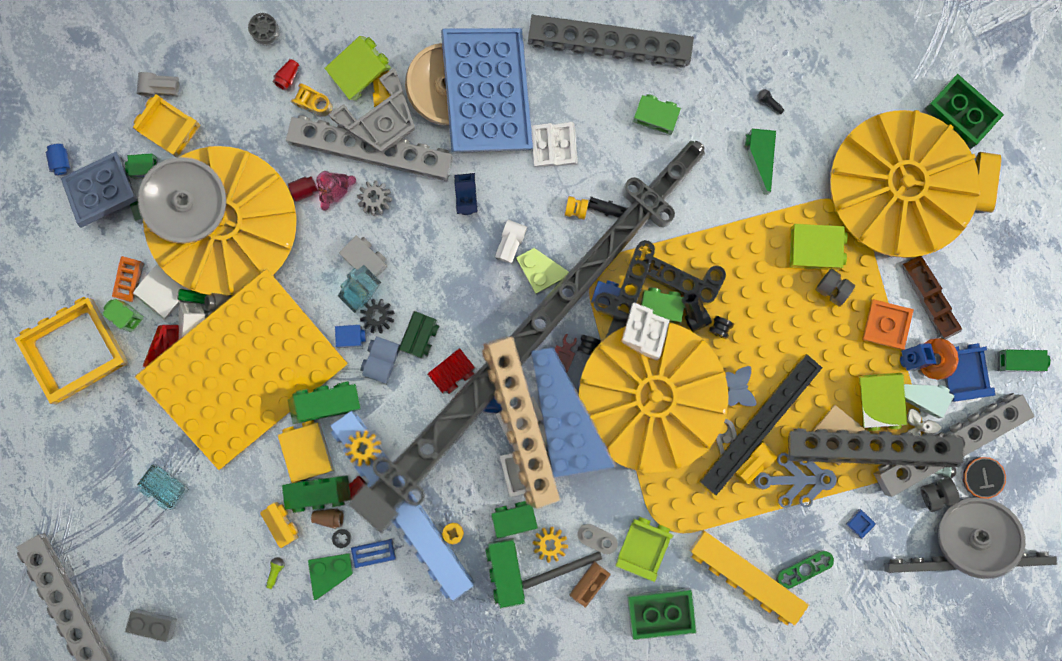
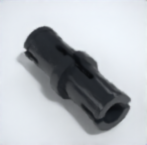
(605, 207)

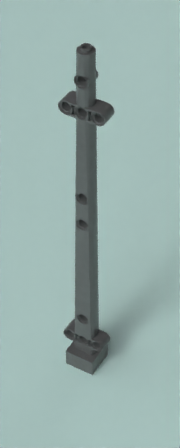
(382, 499)

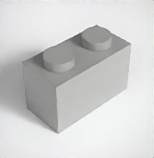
(358, 253)

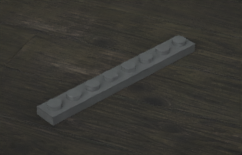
(939, 563)

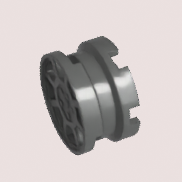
(263, 29)

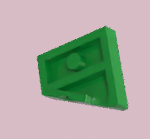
(329, 572)

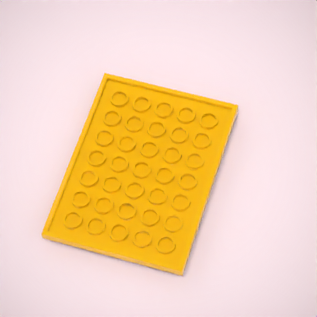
(240, 368)

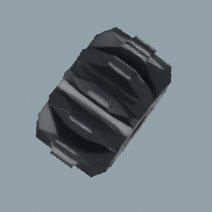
(382, 319)

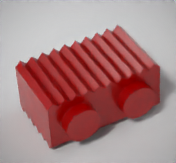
(451, 371)

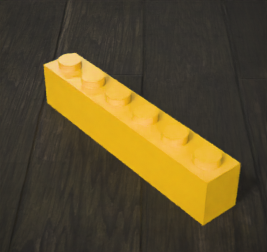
(749, 578)

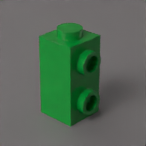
(1024, 360)

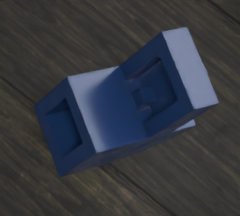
(465, 194)

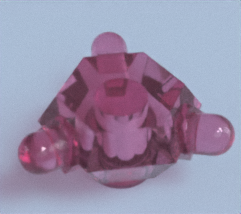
(332, 187)

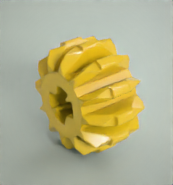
(356, 444)
(557, 543)

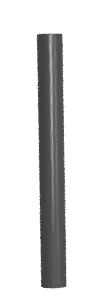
(561, 570)

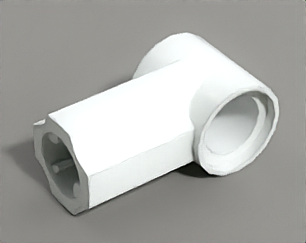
(512, 236)

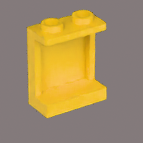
(166, 125)

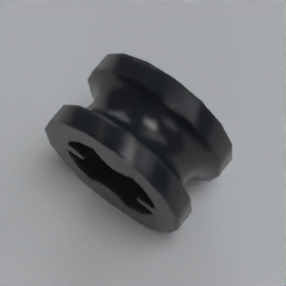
(342, 532)

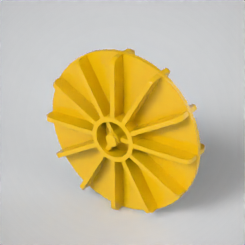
(904, 183)
(251, 235)
(651, 409)

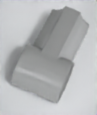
(151, 84)

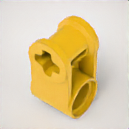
(309, 99)

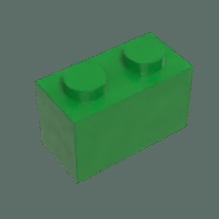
(514, 520)

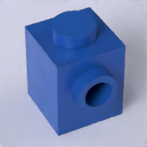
(608, 287)

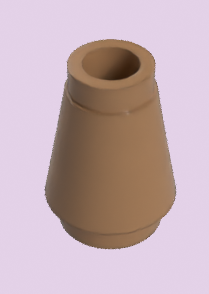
(330, 518)

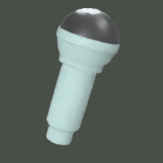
(947, 472)

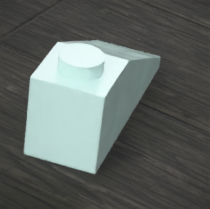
(929, 398)

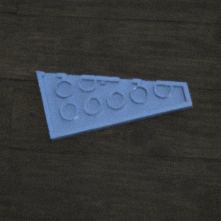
(569, 429)

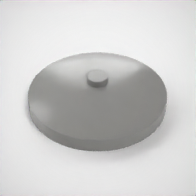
(182, 200)
(981, 538)

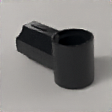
(697, 315)

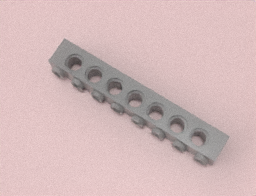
(297, 137)
(1018, 414)
(70, 599)

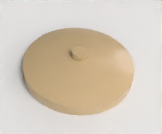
(427, 85)

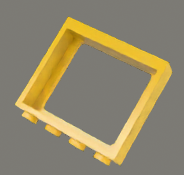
(27, 345)

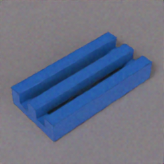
(375, 561)

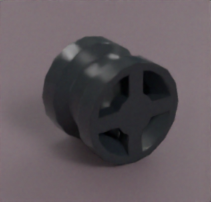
(721, 327)
(588, 344)

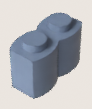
(380, 360)

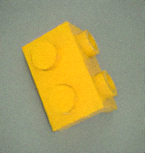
(279, 525)

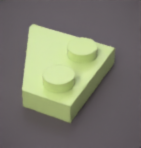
(540, 270)

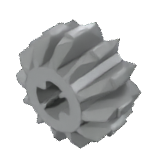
(367, 202)

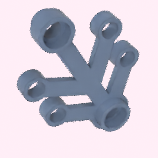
(799, 481)

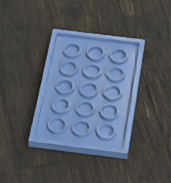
(486, 89)

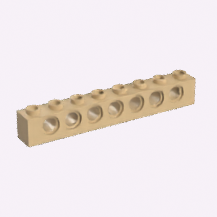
(547, 492)

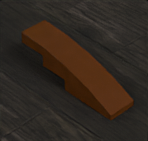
(932, 298)

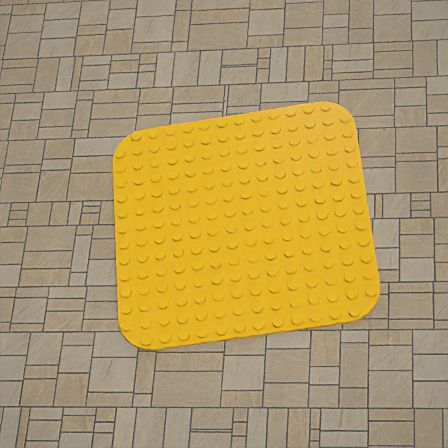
(775, 325)

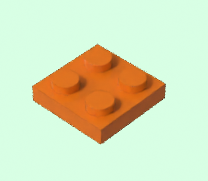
(887, 324)

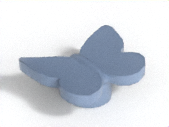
(738, 387)

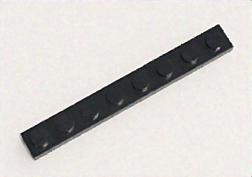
(760, 424)

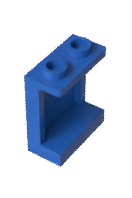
(971, 375)

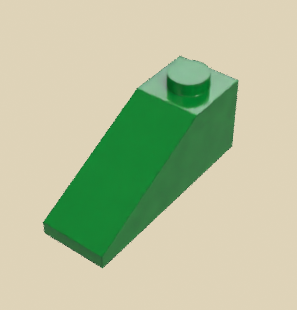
(761, 151)

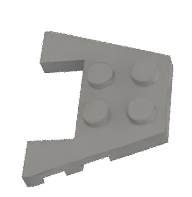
(384, 123)

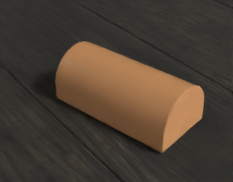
(589, 584)

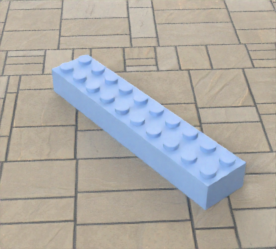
(412, 519)

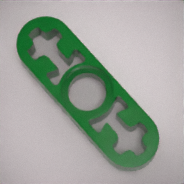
(821, 568)

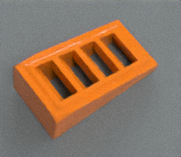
(120, 276)

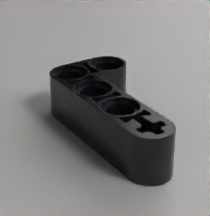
(680, 276)
(630, 279)

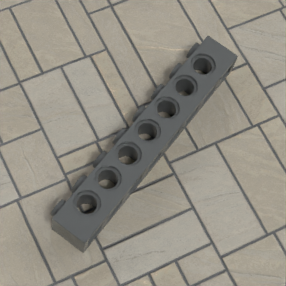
(681, 43)
(865, 455)

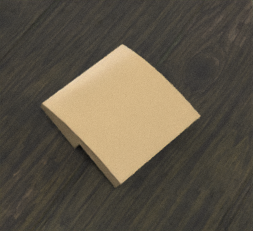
(835, 421)

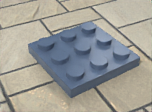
(98, 189)

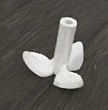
(928, 426)

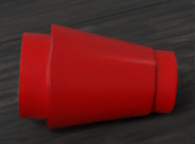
(285, 75)

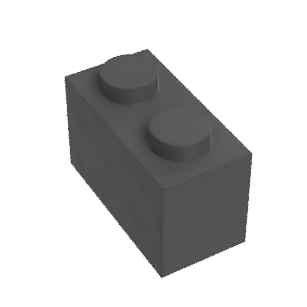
(151, 625)

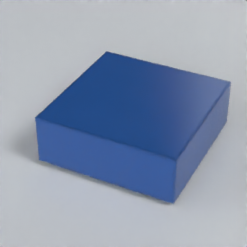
(860, 523)

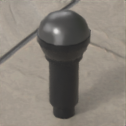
(765, 97)

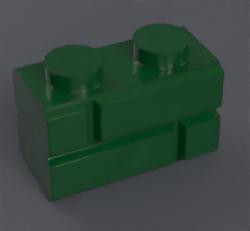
(418, 335)

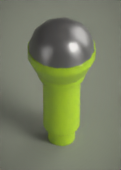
(276, 565)

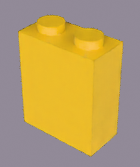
(305, 451)

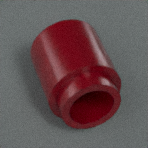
(302, 188)

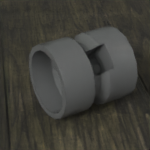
(828, 286)
(947, 492)

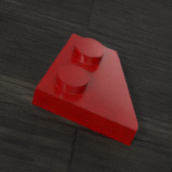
(163, 339)

